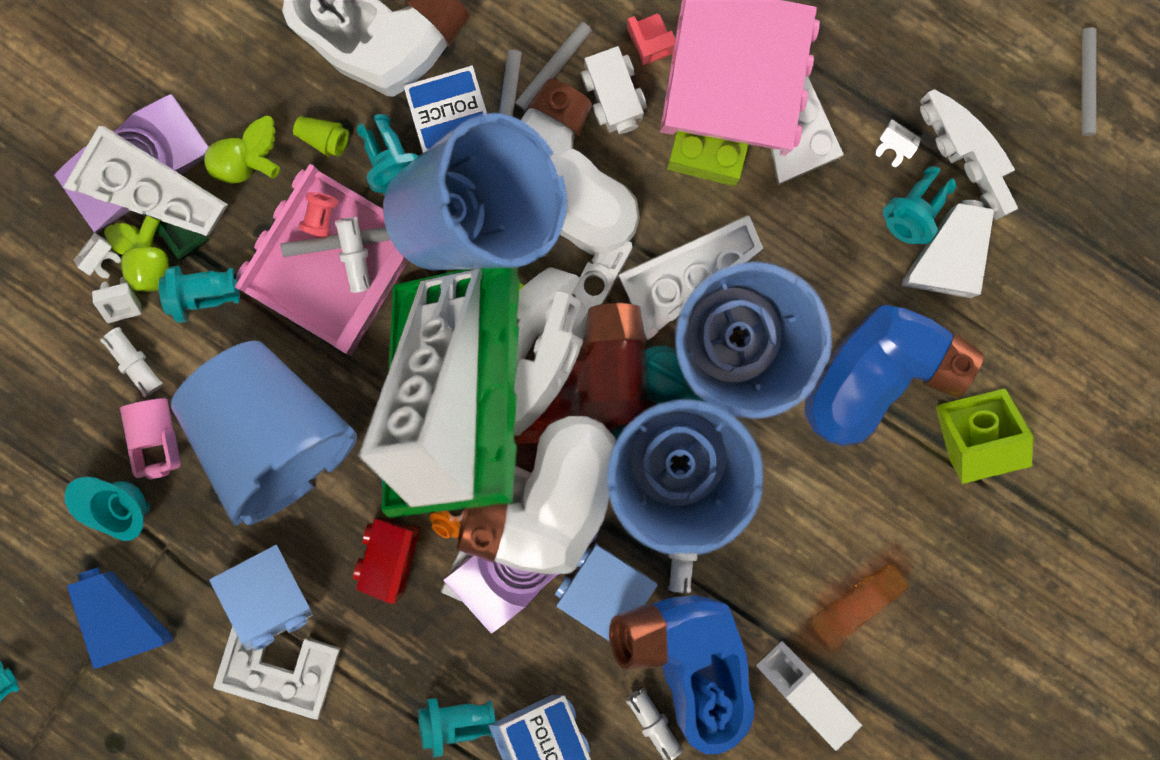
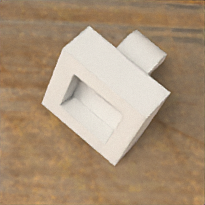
(900, 140)
(93, 254)
(116, 301)

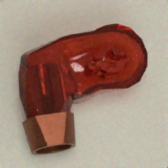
(608, 380)

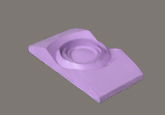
(159, 131)
(495, 590)

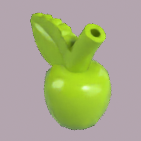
(236, 158)
(140, 261)

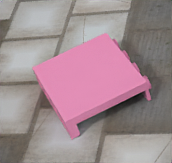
(741, 71)
(315, 286)

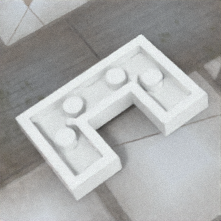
(294, 691)

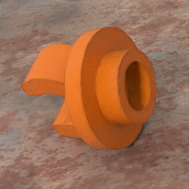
(446, 524)

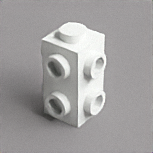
(617, 100)

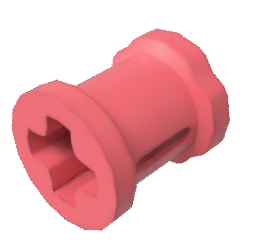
(318, 214)

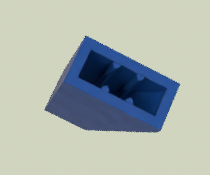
(113, 618)

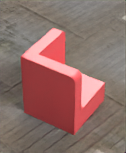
(650, 38)

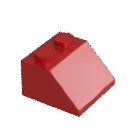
(387, 559)

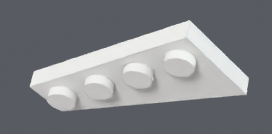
(817, 143)
(131, 178)
(669, 279)

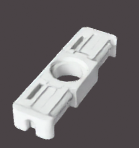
(607, 268)

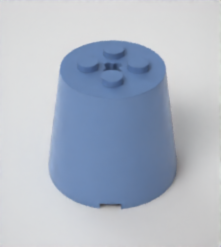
(478, 198)
(781, 344)
(258, 431)
(689, 505)

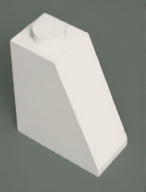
(956, 255)
(809, 695)

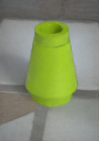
(323, 135)

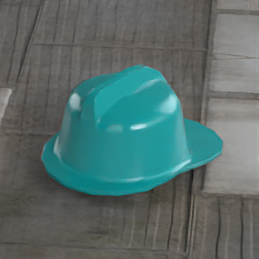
(666, 378)
(107, 507)

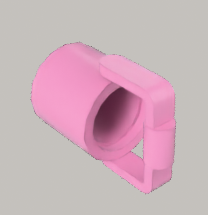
(147, 426)

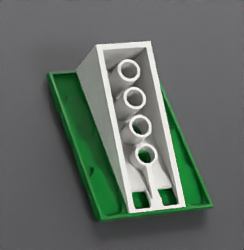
(449, 394)

